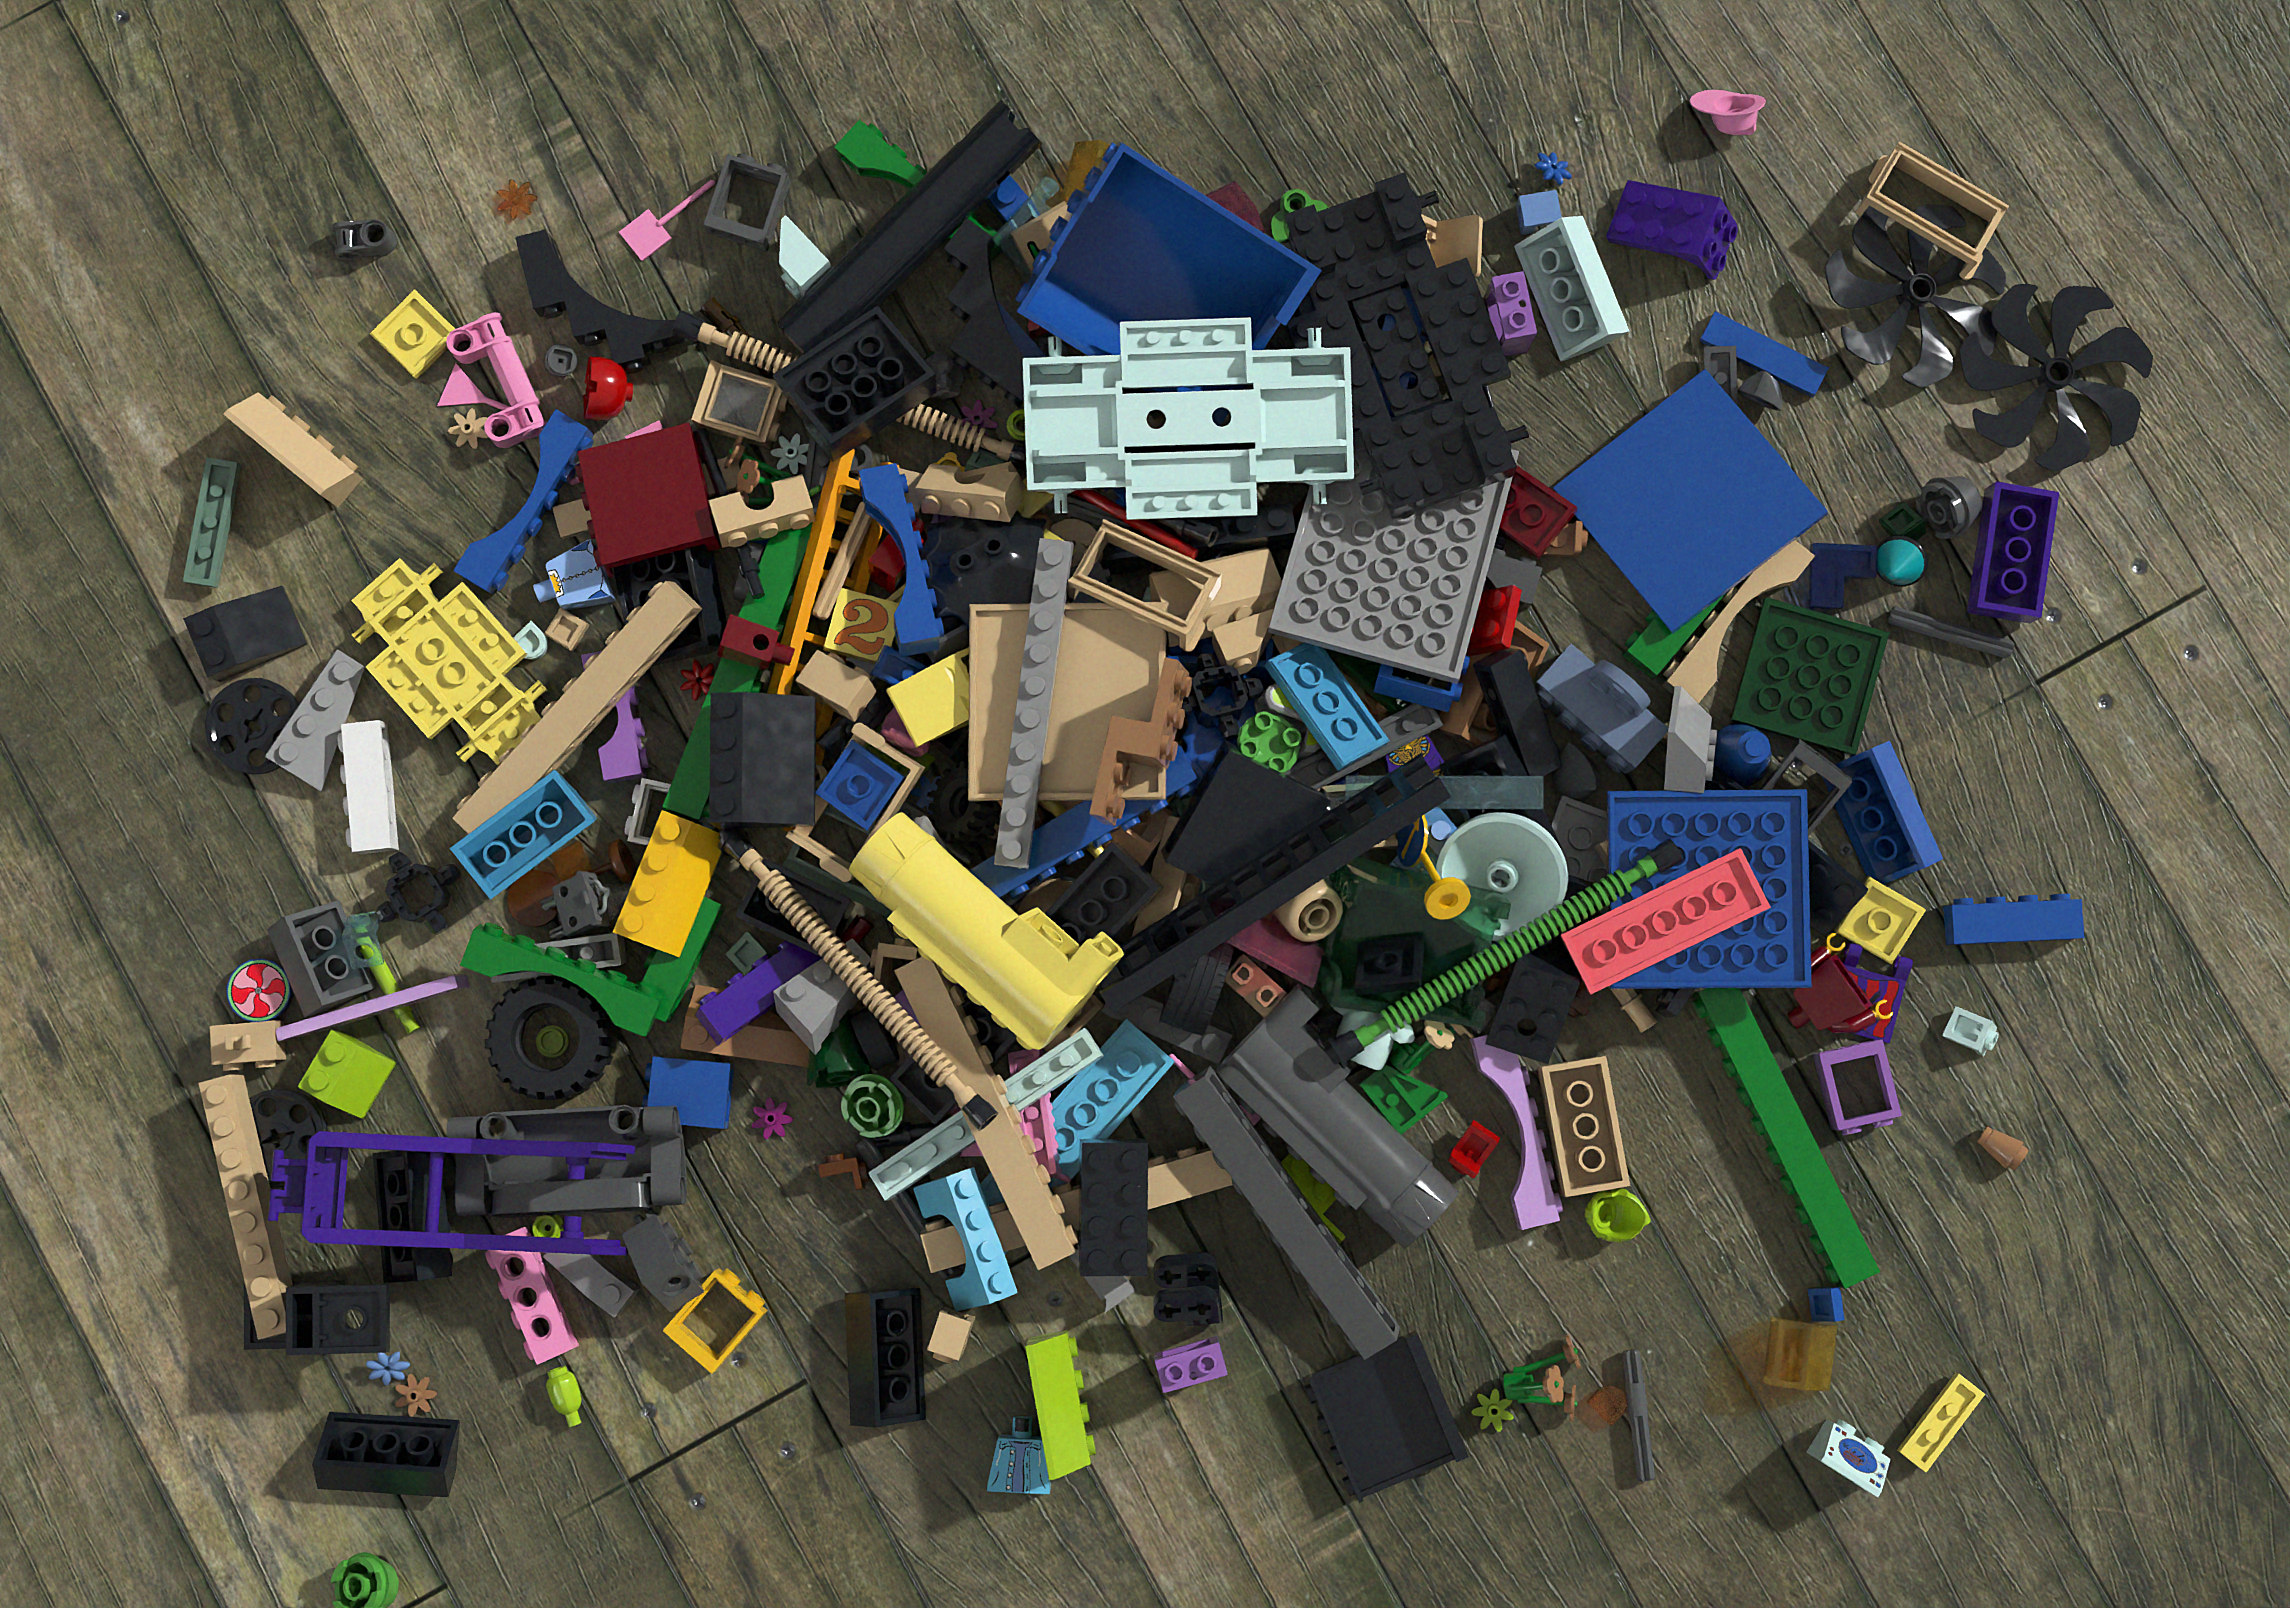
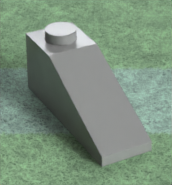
(596, 1280)

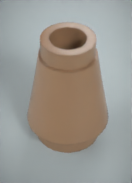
(2003, 1148)

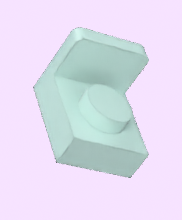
(1971, 1031)

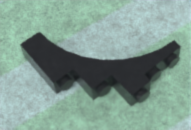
(591, 321)

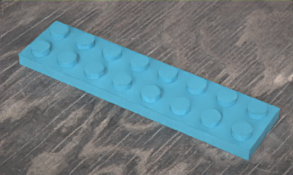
(1100, 1098)

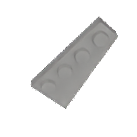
(312, 731)

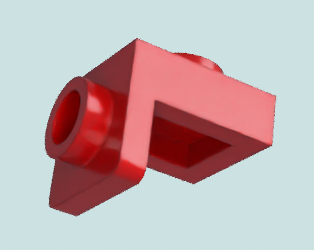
(1472, 1149)

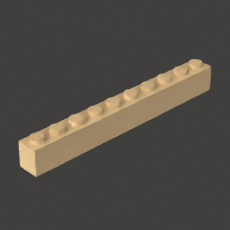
(583, 703)
(1002, 1141)
(1168, 1182)

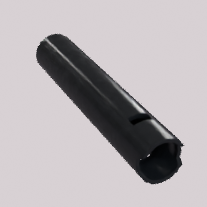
(911, 229)

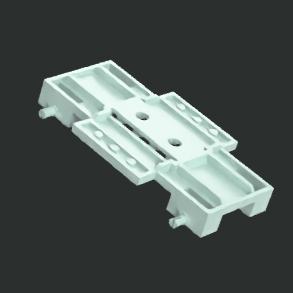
(1293, 415)

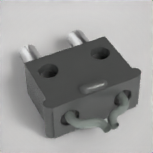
(579, 905)

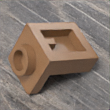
(1569, 541)

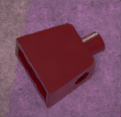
(739, 642)

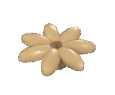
(471, 434)

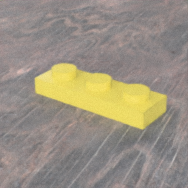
(1940, 1422)

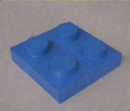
(860, 785)

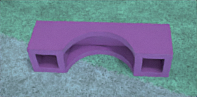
(623, 754)

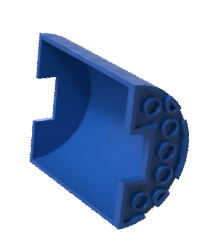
(1156, 251)

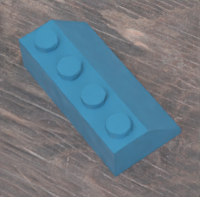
(523, 833)

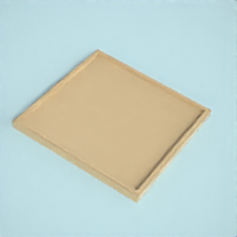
(1103, 669)

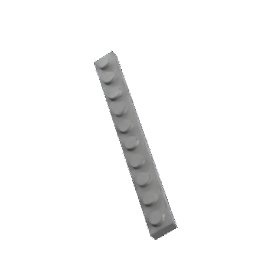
(1033, 703)

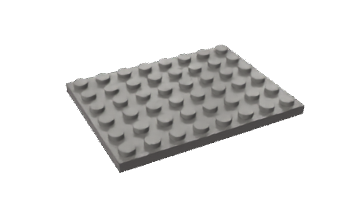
(1388, 585)

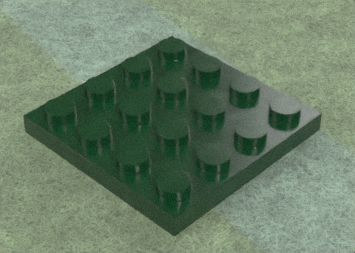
(1809, 676)

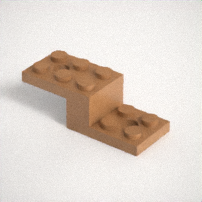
(1140, 742)

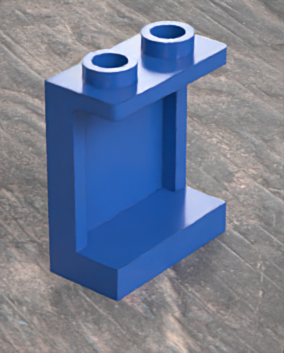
(696, 1087)

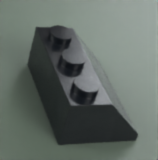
(762, 913)

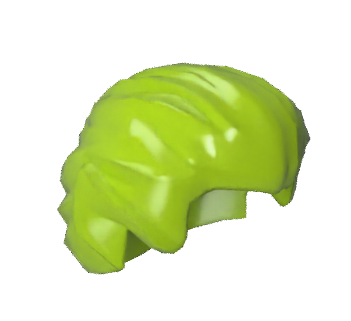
(1616, 1215)

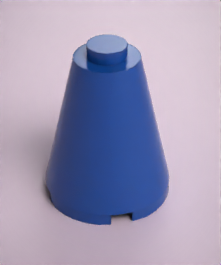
(1742, 753)

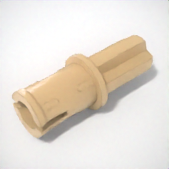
(1635, 1008)

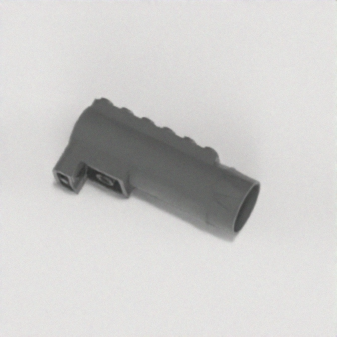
(1307, 1101)

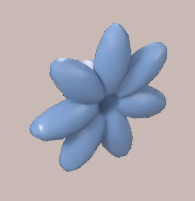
(387, 1367)

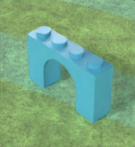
(964, 1204)

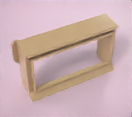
(1944, 183)
(1189, 629)
(829, 860)

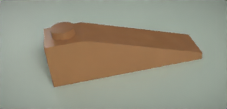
(764, 1039)

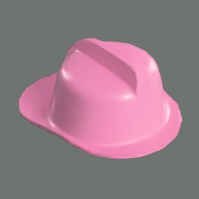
(1730, 111)

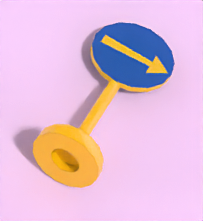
(1446, 896)

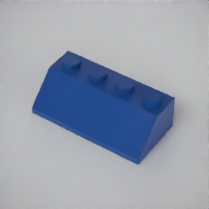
(1884, 816)

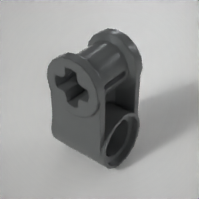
(356, 239)

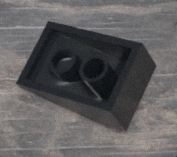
(244, 633)

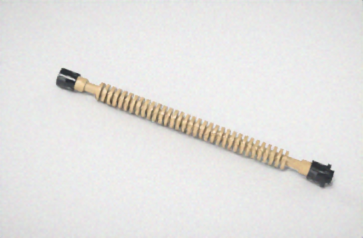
(695, 328)
(856, 976)

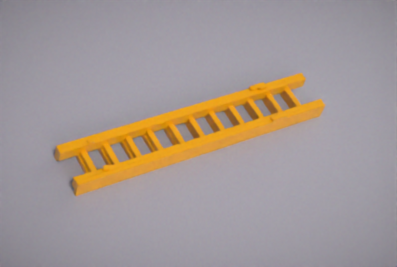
(812, 573)

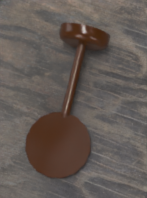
(535, 885)

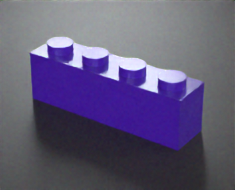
(751, 994)

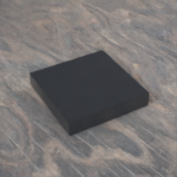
(1389, 965)

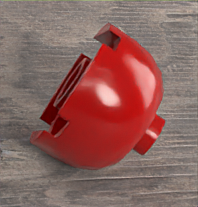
(605, 389)

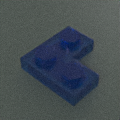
(1832, 565)

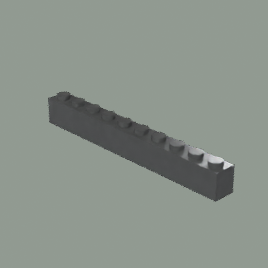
(1286, 1213)

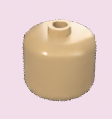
(1311, 913)

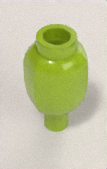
(564, 1393)

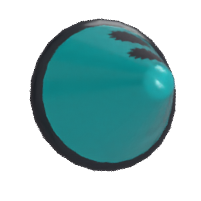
(1901, 561)

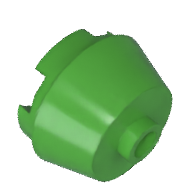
(873, 1105)
(364, 1582)

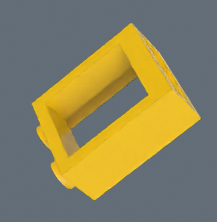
(693, 1344)

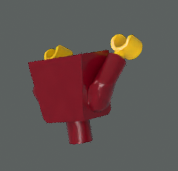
(1835, 996)

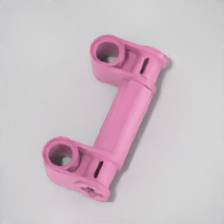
(510, 375)

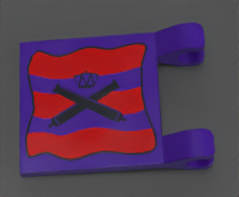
(1878, 988)

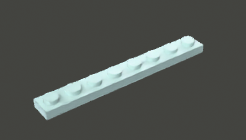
(955, 1134)

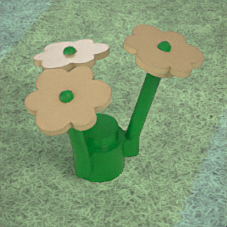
(1409, 1055)

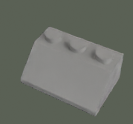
(1689, 745)

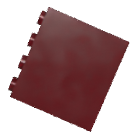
(646, 497)

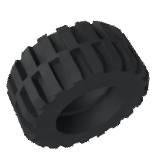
(507, 1039)

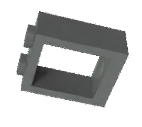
(737, 231)
(1822, 766)

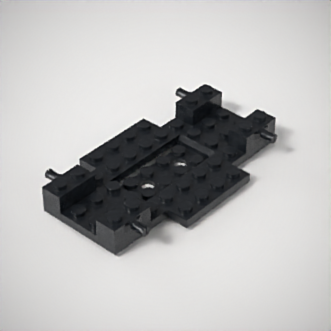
(1365, 256)

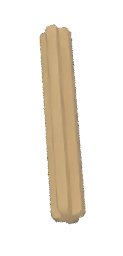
(842, 563)

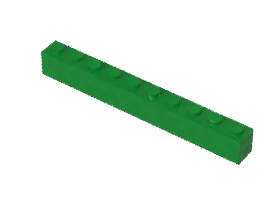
(778, 575)
(1786, 1134)

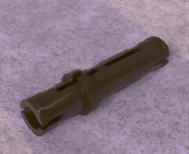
(728, 325)

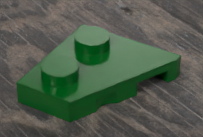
(1401, 1097)

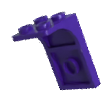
(1674, 224)

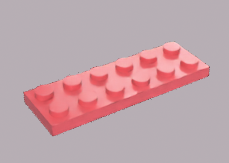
(1665, 921)

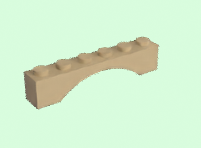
(1699, 666)

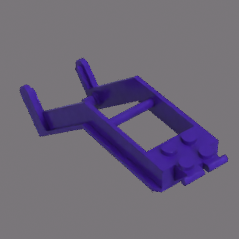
(319, 1183)

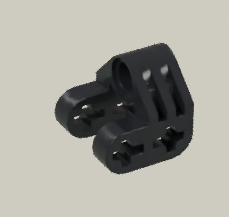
(1198, 1299)

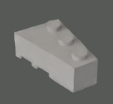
(817, 999)

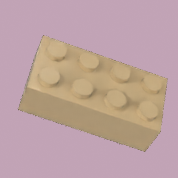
(1583, 1126)

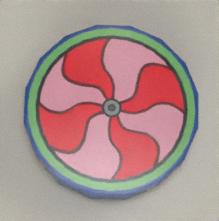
(259, 990)

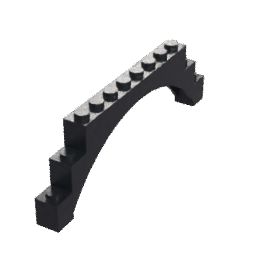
(985, 340)

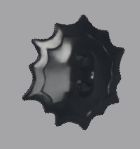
(981, 562)

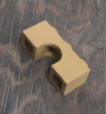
(991, 498)
(739, 523)

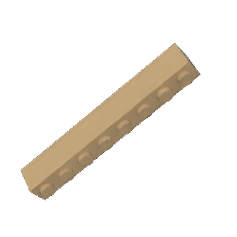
(247, 1201)

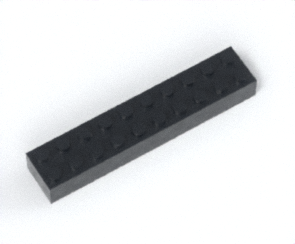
(1099, 900)

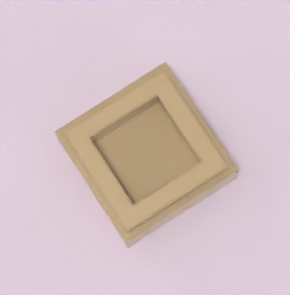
(566, 629)

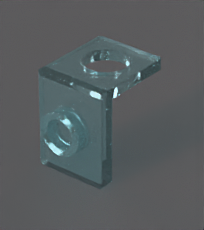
(362, 930)

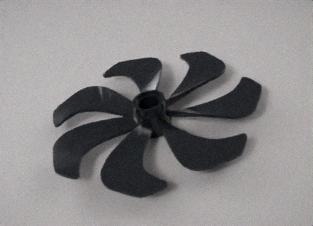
(1853, 293)
(2067, 310)

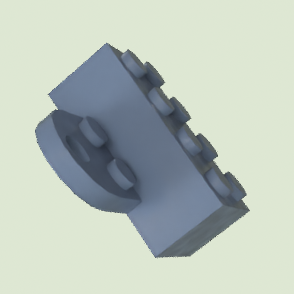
(1601, 707)

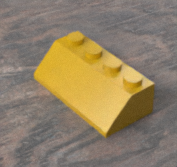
(669, 884)

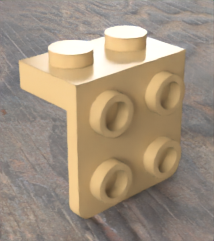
(1455, 240)
(883, 958)

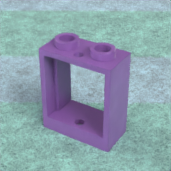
(1512, 323)
(1823, 1063)
(1195, 1359)

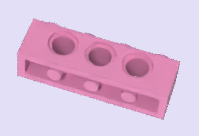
(547, 1305)

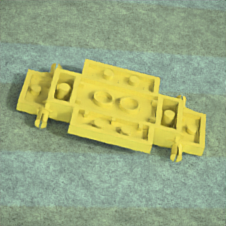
(446, 660)

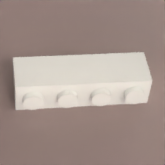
(368, 787)

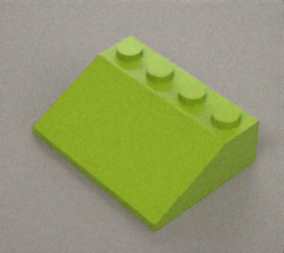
(1059, 1403)

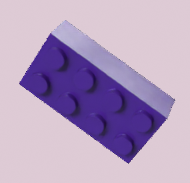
(2013, 552)

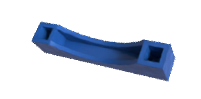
(885, 502)
(490, 558)

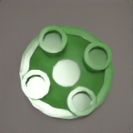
(1270, 741)

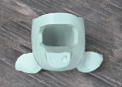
(1376, 1053)

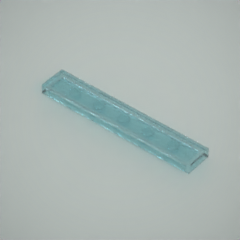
(1476, 791)

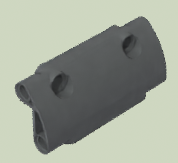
(540, 1185)

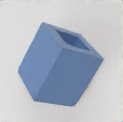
(1537, 210)

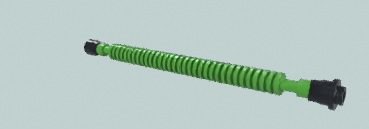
(1353, 1042)

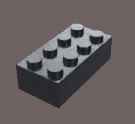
(1493, 758)
(1113, 1207)

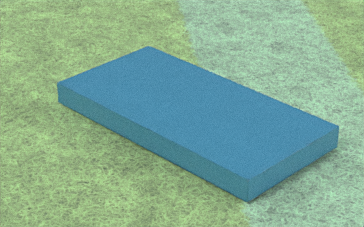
(1327, 704)

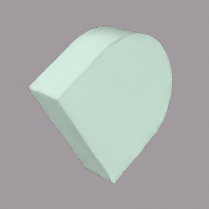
(532, 641)

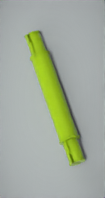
(389, 985)

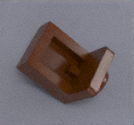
(838, 1164)

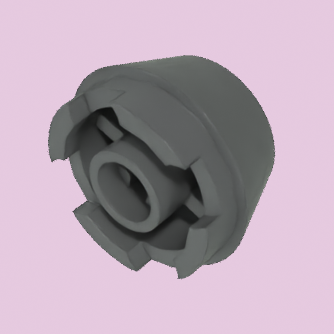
(1949, 505)

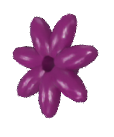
(977, 413)
(776, 1124)

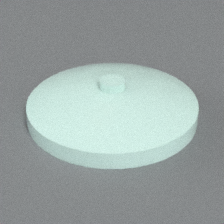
(1511, 858)

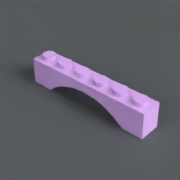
(1532, 1194)

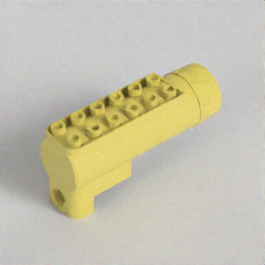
(1007, 962)

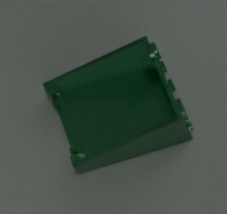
(1389, 903)

